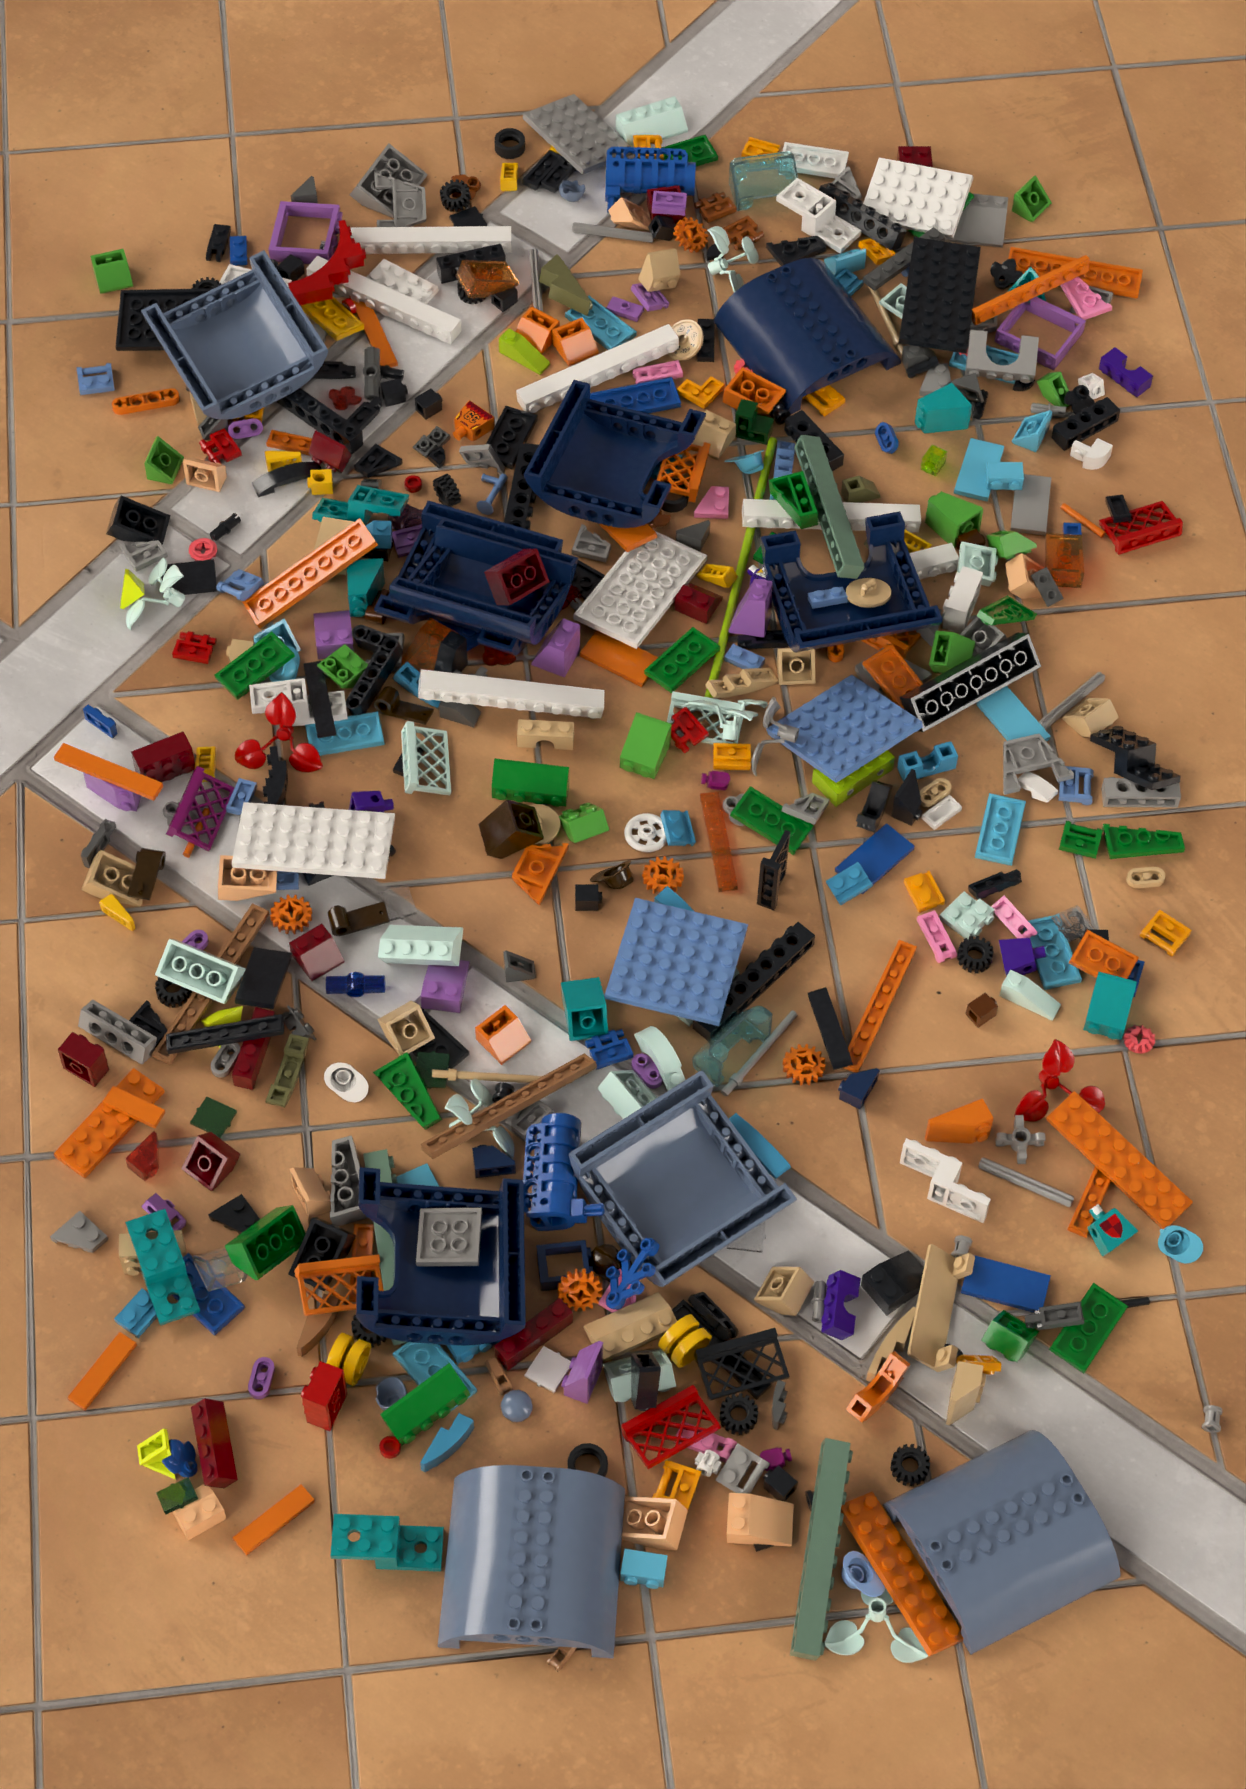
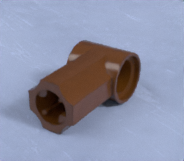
(370, 614)

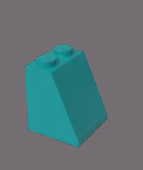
(943, 411)
(364, 581)
(1110, 1006)
(584, 1008)

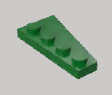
(408, 1087)

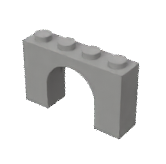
(1022, 369)

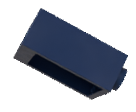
(551, 1283)

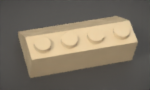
(631, 1326)

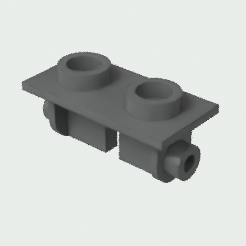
(1047, 586)
(294, 1019)

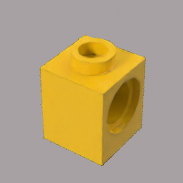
(320, 482)

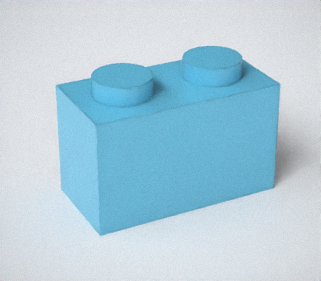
(1004, 475)
(643, 1568)

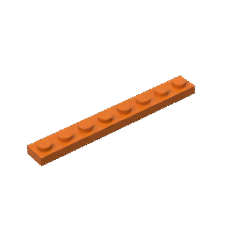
(1030, 290)
(879, 1004)

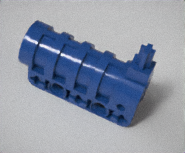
(642, 174)
(553, 1176)

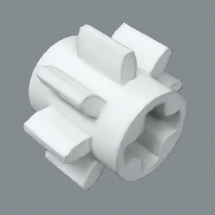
(708, 1463)

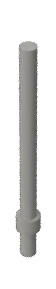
(737, 1078)

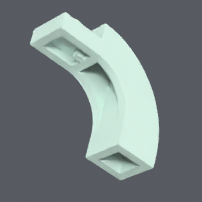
(663, 1055)

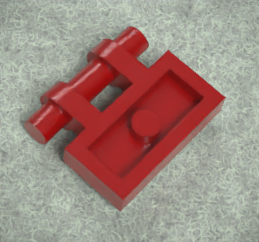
(224, 444)
(193, 651)
(690, 727)

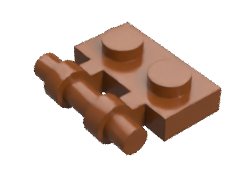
(715, 207)
(742, 228)

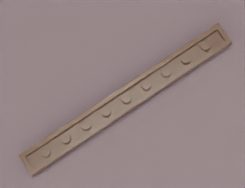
(197, 1003)
(509, 1105)

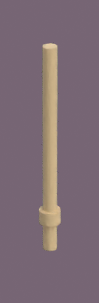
(888, 322)
(453, 1074)

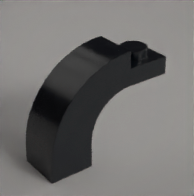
(875, 806)

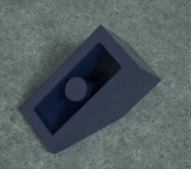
(858, 1087)
(491, 1162)

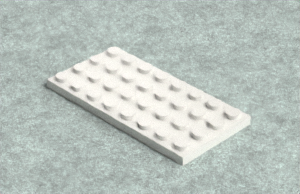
(640, 589)
(313, 840)

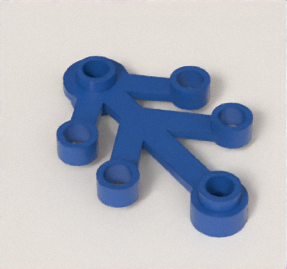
(619, 1294)

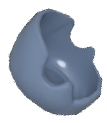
(571, 190)
(389, 1392)
(516, 1406)

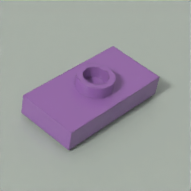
(625, 309)

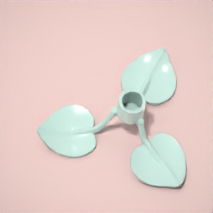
(719, 265)
(170, 594)
(730, 729)
(460, 1108)
(846, 1639)

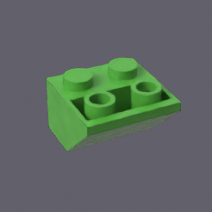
(111, 271)
(1009, 543)
(949, 651)
(343, 667)
(583, 822)

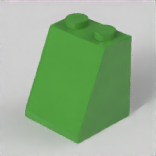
(952, 516)
(646, 746)

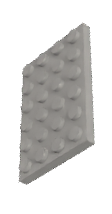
(575, 132)

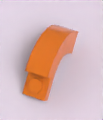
(878, 1391)

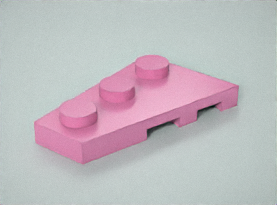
(1083, 300)

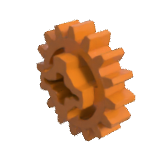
(690, 234)
(662, 875)
(281, 915)
(804, 1065)
(580, 1289)

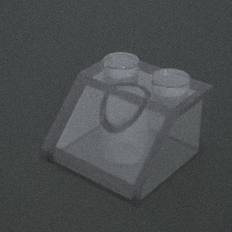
(217, 1269)

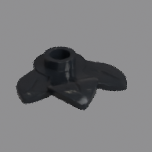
(1005, 271)
(1078, 398)

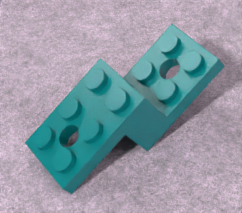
(362, 505)
(162, 1267)
(387, 1542)

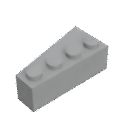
(345, 1182)

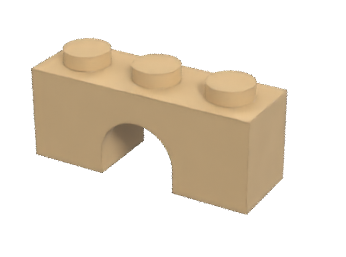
(557, 732)

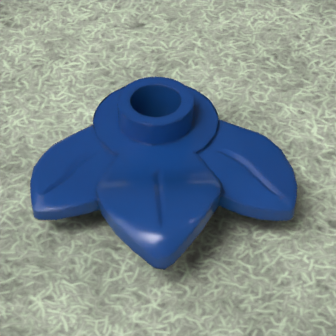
(182, 1458)

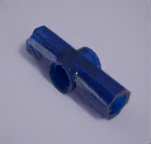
(355, 984)

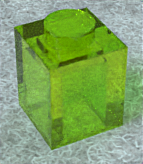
(933, 460)

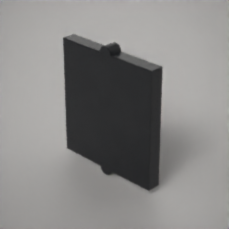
(468, 217)

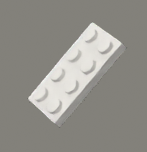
(817, 160)
(403, 281)

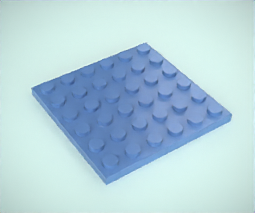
(846, 728)
(676, 961)

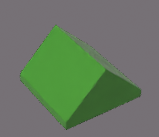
(1030, 200)
(162, 462)

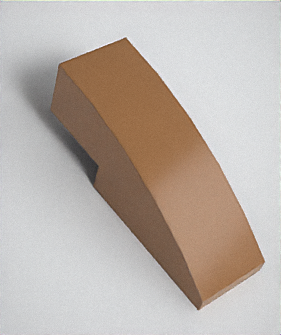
(316, 1327)

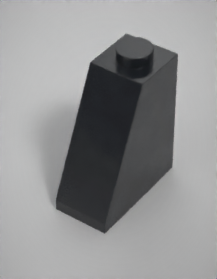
(452, 653)
(644, 1380)

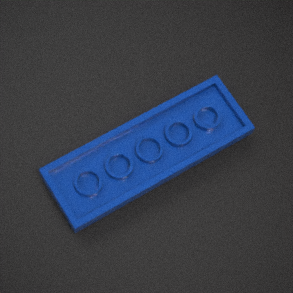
(642, 397)

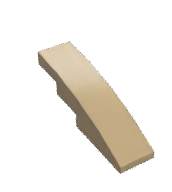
(743, 683)
(893, 1341)

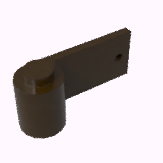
(390, 704)
(146, 872)
(358, 919)

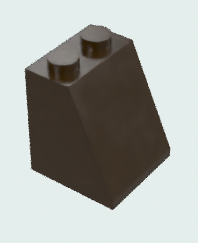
(510, 829)

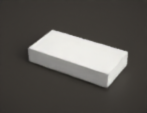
(941, 812)

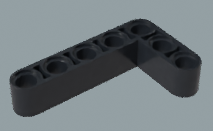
(382, 645)

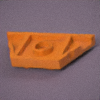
(537, 869)

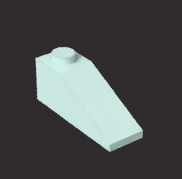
(1028, 995)

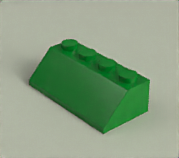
(530, 782)
(267, 1242)
(425, 1404)

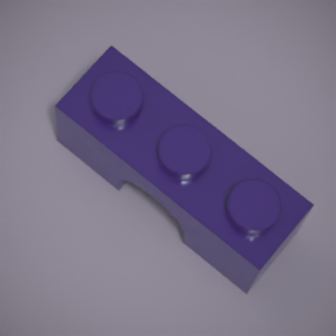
(1134, 381)
(836, 1319)

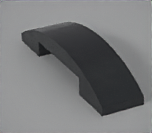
(283, 475)

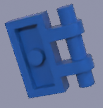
(610, 1053)

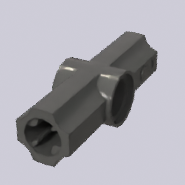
(371, 364)

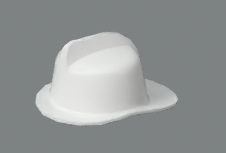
(346, 1082)

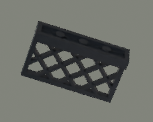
(772, 873)
(734, 1347)

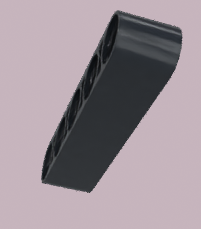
(830, 1028)

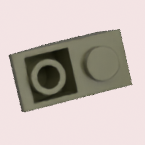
(858, 490)

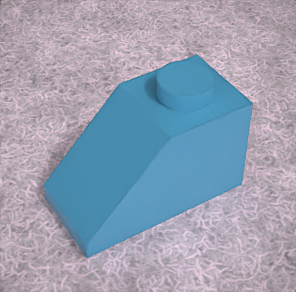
(381, 533)

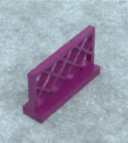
(186, 802)

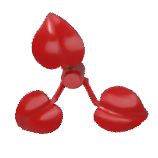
(280, 711)
(1056, 1060)

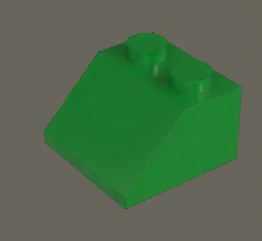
(1009, 1336)

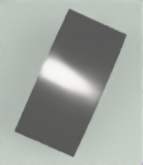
(431, 442)
(778, 1405)

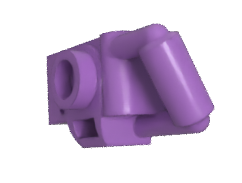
(156, 1203)

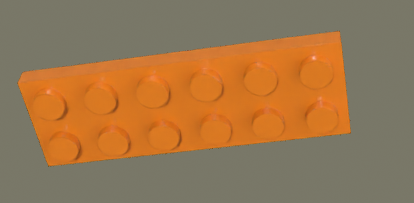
(104, 1127)

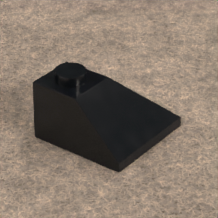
(908, 800)

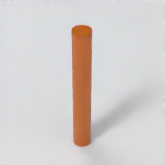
(1083, 520)
(189, 848)

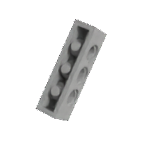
(1133, 797)
(117, 1031)

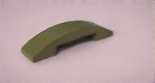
(289, 1071)

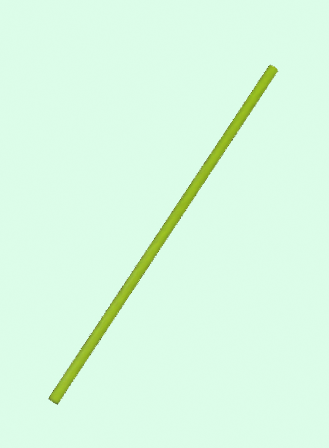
(743, 558)

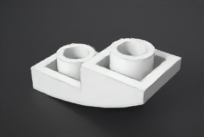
(1038, 786)

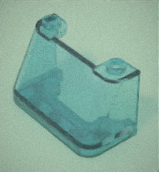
(760, 177)
(749, 1025)

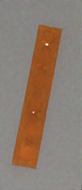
(718, 841)

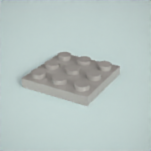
(449, 1237)

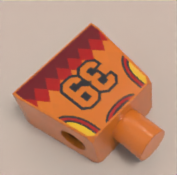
(472, 422)

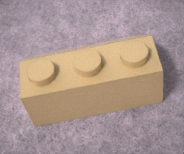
(965, 1390)

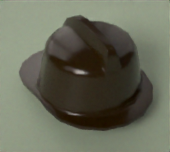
(615, 877)
(604, 1258)

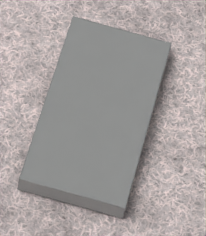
(1031, 506)

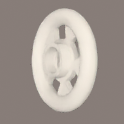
(651, 845)

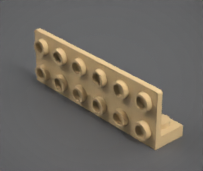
(935, 1308)

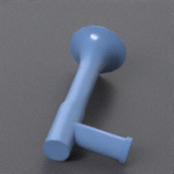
(485, 506)

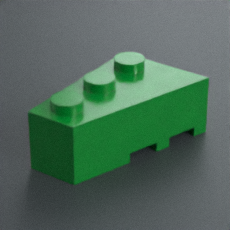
(795, 498)

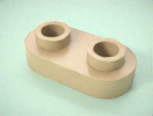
(933, 794)
(1145, 876)

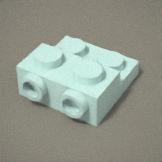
(980, 559)
(967, 915)

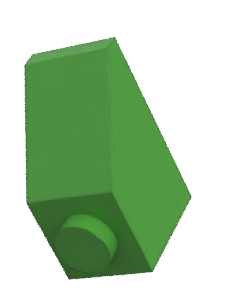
(1053, 388)

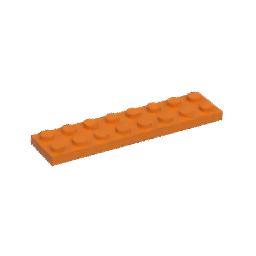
(1108, 277)
(310, 573)
(1119, 1160)
(901, 1574)

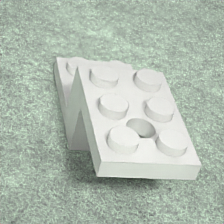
(818, 215)
(297, 694)
(945, 1176)

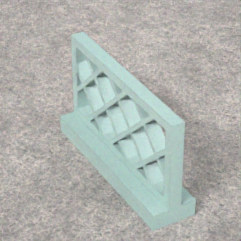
(679, 699)
(410, 743)

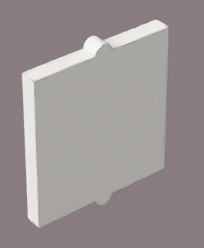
(548, 1369)

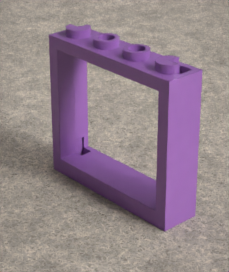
(304, 210)
(1050, 313)

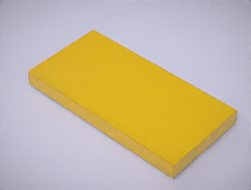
(333, 318)

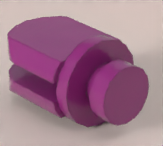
(716, 780)
(776, 1457)

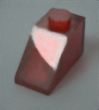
(145, 1157)

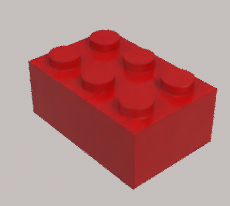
(324, 1395)

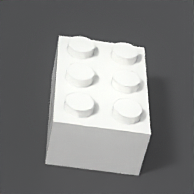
(962, 599)

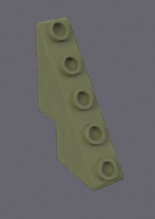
(564, 286)

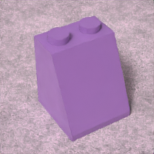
(754, 610)
(559, 648)

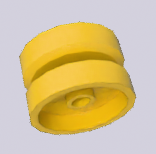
(683, 1340)
(350, 1357)

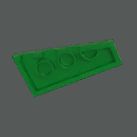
(1005, 611)
(1135, 843)

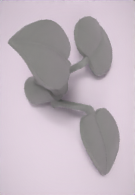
(785, 732)

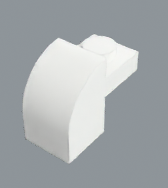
(1094, 456)

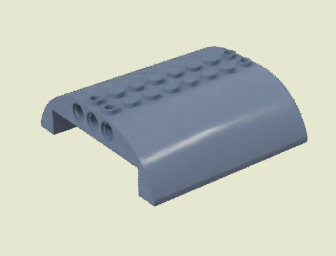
(240, 342)
(677, 1178)
(1008, 1537)
(533, 1558)

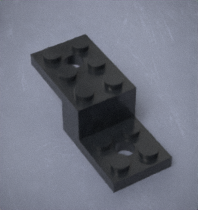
(1135, 758)

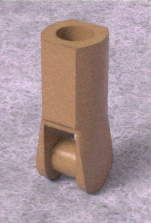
(497, 1374)
(556, 1662)

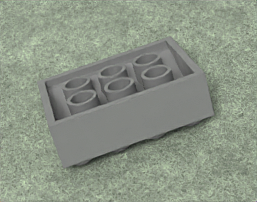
(391, 164)
(982, 221)

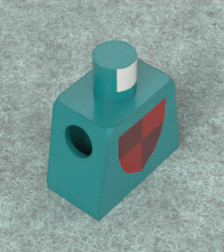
(1109, 1229)

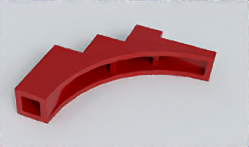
(321, 283)

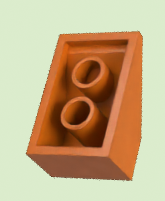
(754, 388)
(961, 1125)

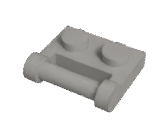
(736, 1468)

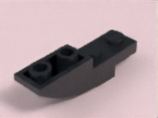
(278, 779)

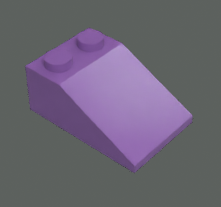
(332, 632)
(113, 794)
(444, 987)
(584, 1372)

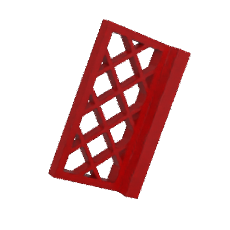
(1145, 535)
(657, 1416)

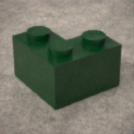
(751, 425)

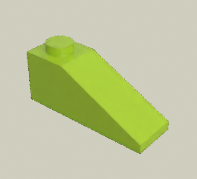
(522, 351)

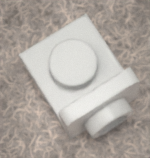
(1094, 384)

